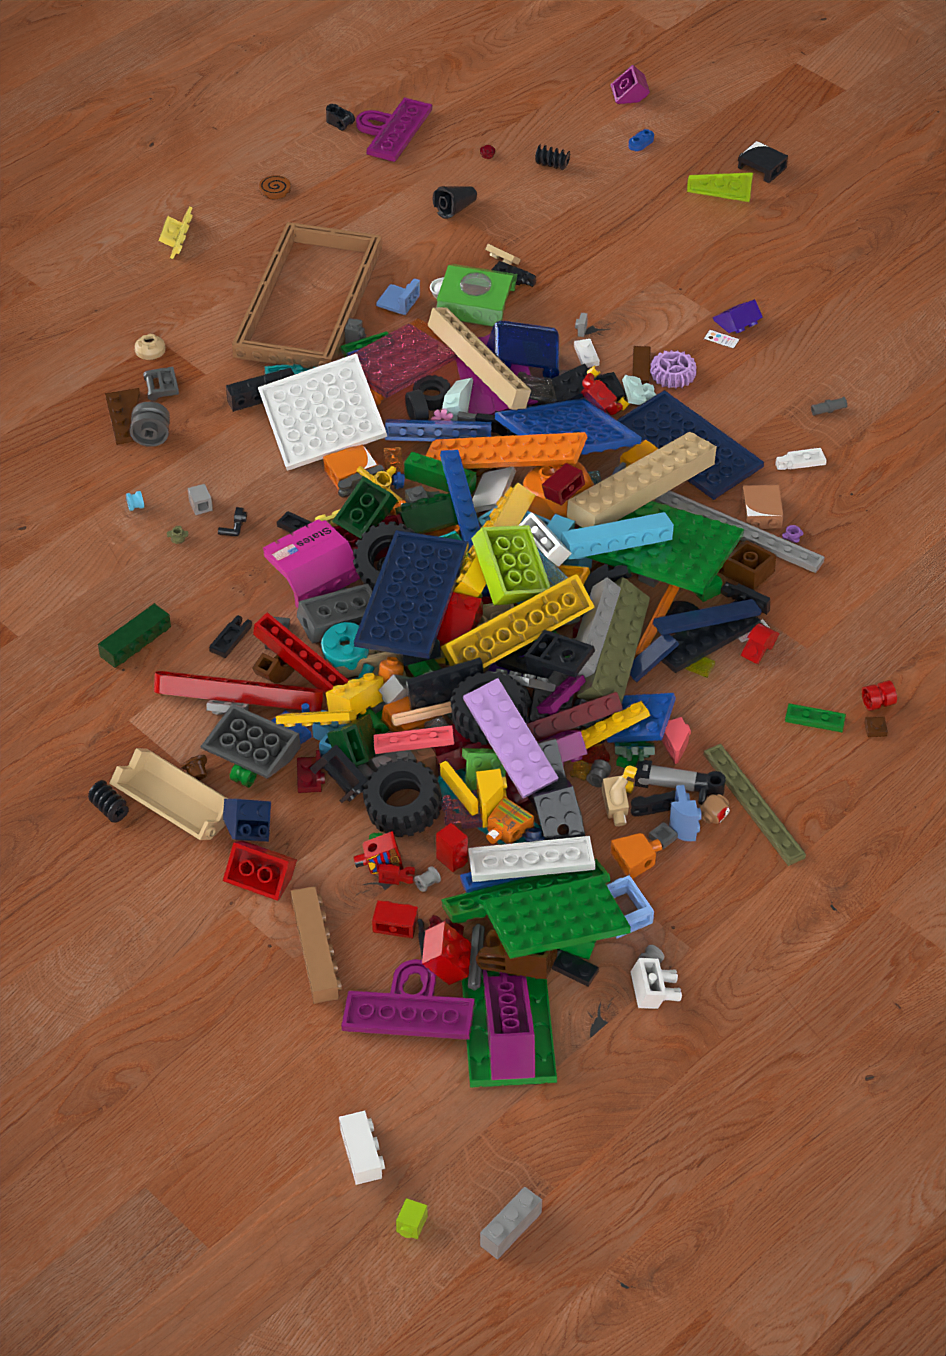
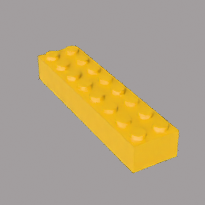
(509, 512)
(521, 624)

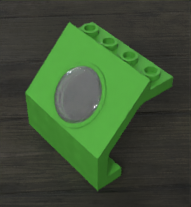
(475, 293)

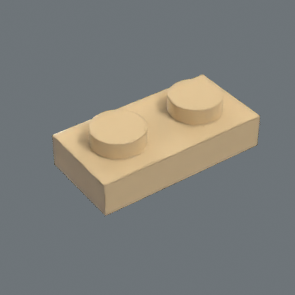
(508, 258)

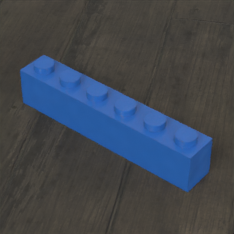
(434, 429)

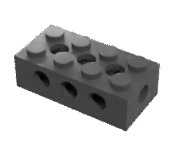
(327, 610)

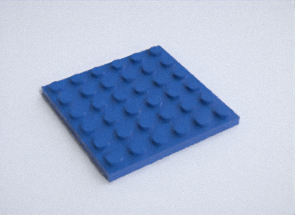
(571, 417)

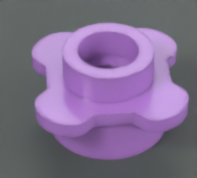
(792, 533)

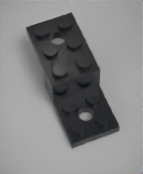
(548, 655)

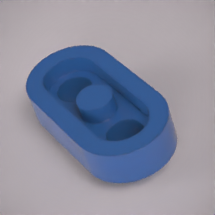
(641, 140)

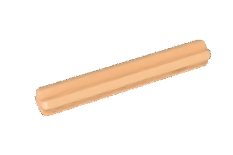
(421, 713)

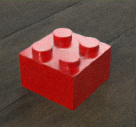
(446, 953)

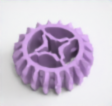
(673, 369)

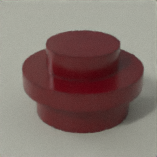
(487, 151)

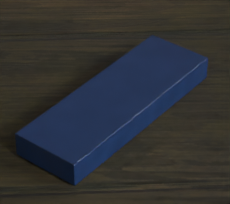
(652, 656)

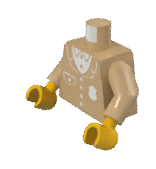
(615, 795)

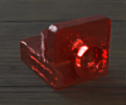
(596, 752)

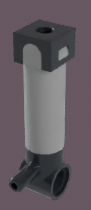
(693, 781)

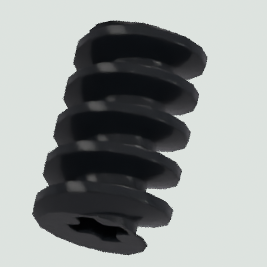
(555, 159)
(108, 801)

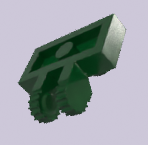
(627, 749)

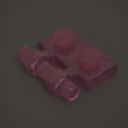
(463, 817)

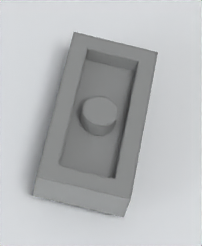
(221, 707)

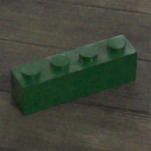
(134, 635)

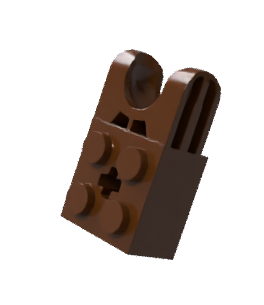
(749, 564)
(496, 959)

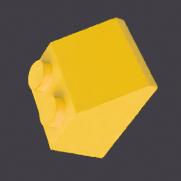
(490, 792)

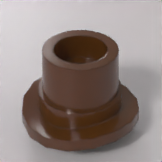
(196, 766)

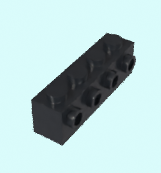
(246, 392)

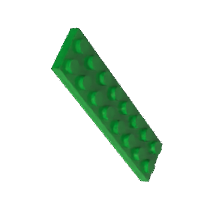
(470, 904)

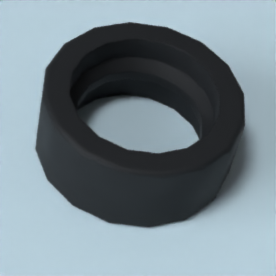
(416, 405)

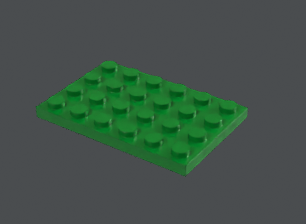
(556, 917)

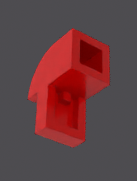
(759, 640)

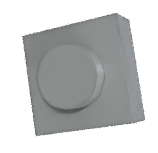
(581, 324)

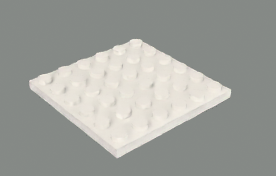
(322, 411)

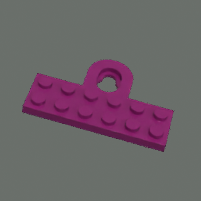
(397, 130)
(406, 1013)

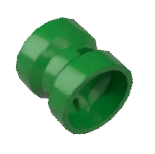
(243, 775)

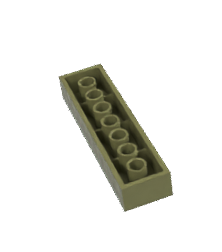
(619, 645)

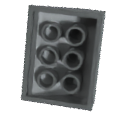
(252, 742)

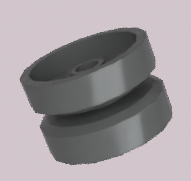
(150, 424)

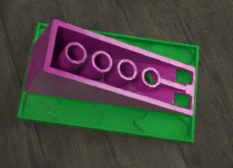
(510, 1031)

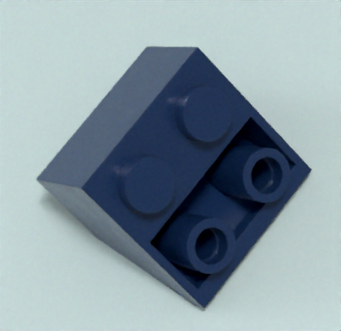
(247, 819)

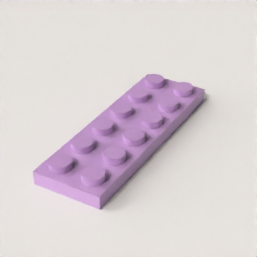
(510, 738)

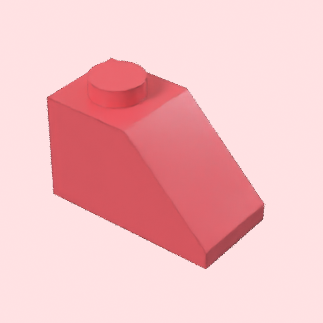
(676, 738)

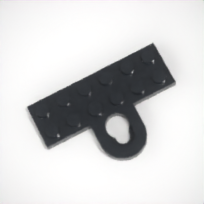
(702, 641)

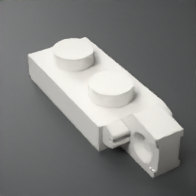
(801, 459)

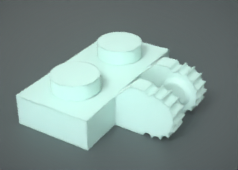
(636, 392)

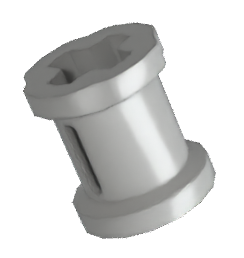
(427, 879)

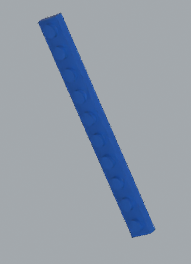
(461, 498)

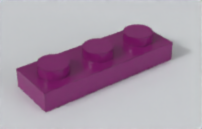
(561, 694)

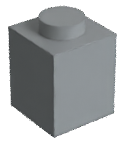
(200, 499)

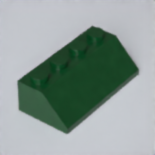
(428, 514)

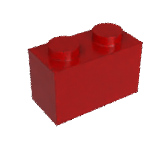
(452, 847)
(395, 919)

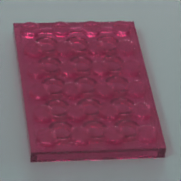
(402, 359)

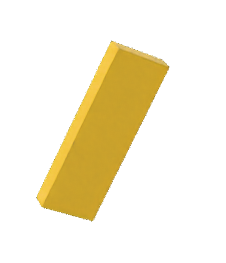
(459, 788)

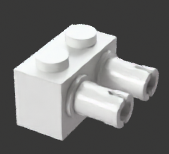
(649, 983)

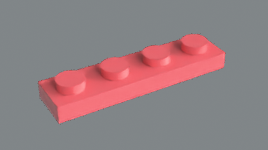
(413, 739)

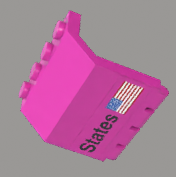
(313, 560)

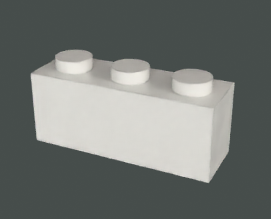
(546, 540)
(361, 1147)

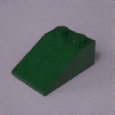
(365, 508)

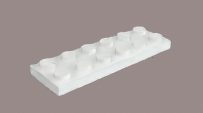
(531, 858)

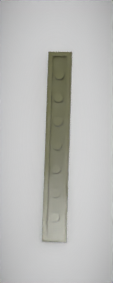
(755, 805)

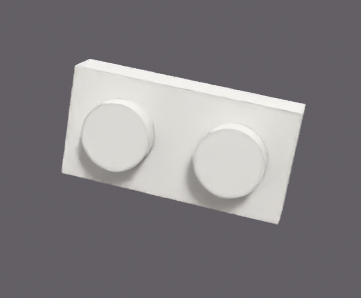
(586, 352)

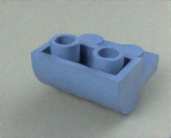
(684, 815)

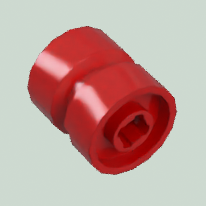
(882, 694)

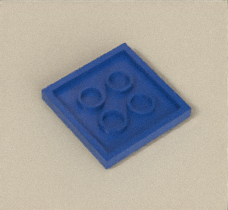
(652, 727)

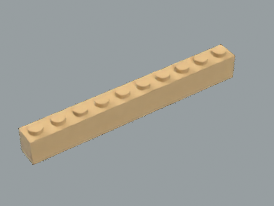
(479, 358)

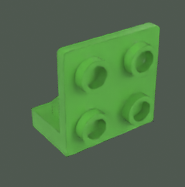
(480, 761)

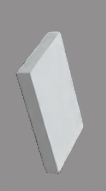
(492, 487)

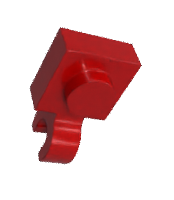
(393, 875)

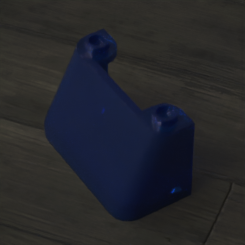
(526, 346)

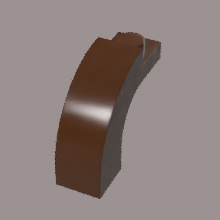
(272, 668)

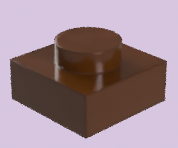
(876, 726)

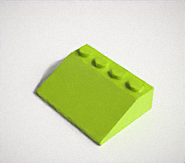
(510, 563)

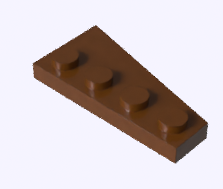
(120, 408)

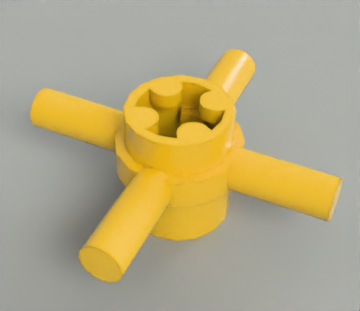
(381, 478)

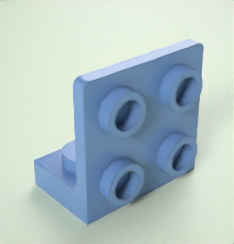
(400, 299)

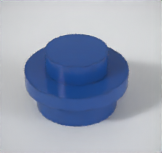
(398, 480)

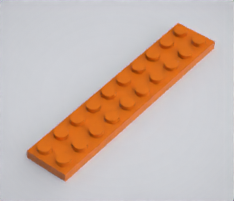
(513, 450)

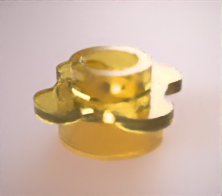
(580, 770)

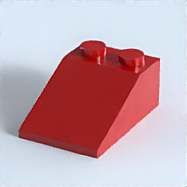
(460, 617)

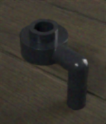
(239, 517)

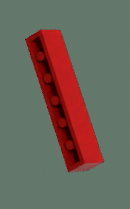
(297, 654)

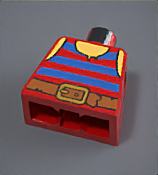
(379, 851)

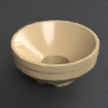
(150, 350)

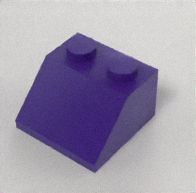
(739, 316)

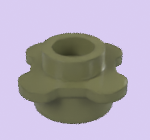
(177, 534)

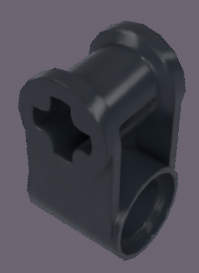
(338, 116)

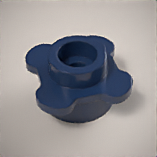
(533, 834)

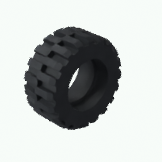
(370, 546)
(462, 716)
(396, 777)

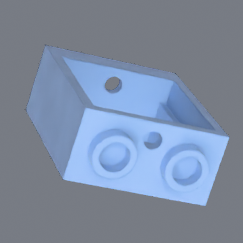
(644, 914)

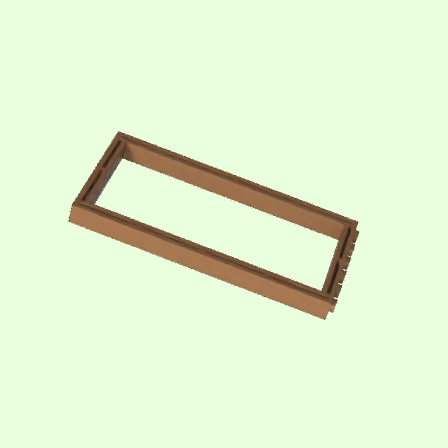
(319, 236)

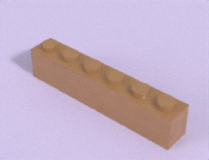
(315, 946)

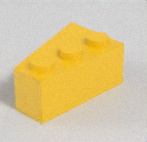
(356, 694)

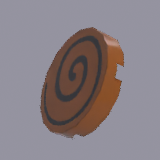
(274, 186)

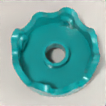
(339, 655)

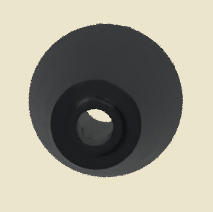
(453, 199)

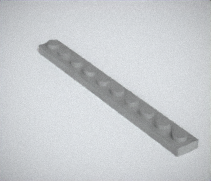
(770, 542)

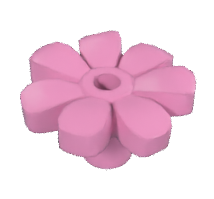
(442, 416)

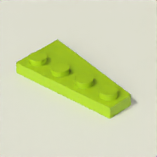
(729, 186)

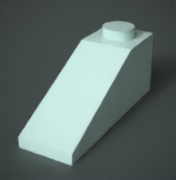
(458, 397)

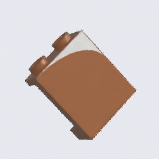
(763, 506)

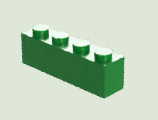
(431, 472)

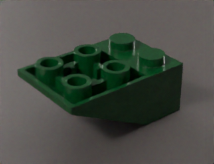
(355, 739)

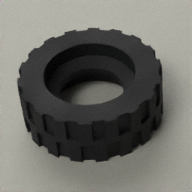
(433, 383)

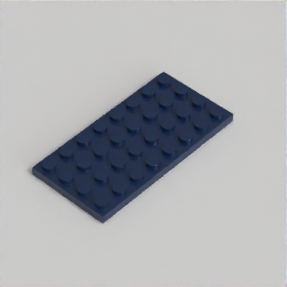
(666, 419)
(411, 594)

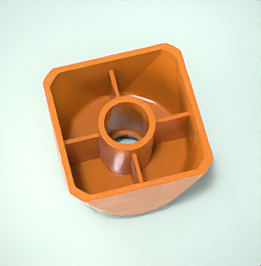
(543, 506)

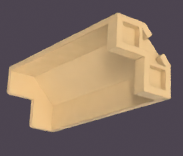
(171, 793)

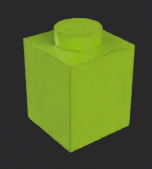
(411, 1219)

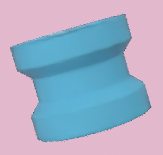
(135, 500)

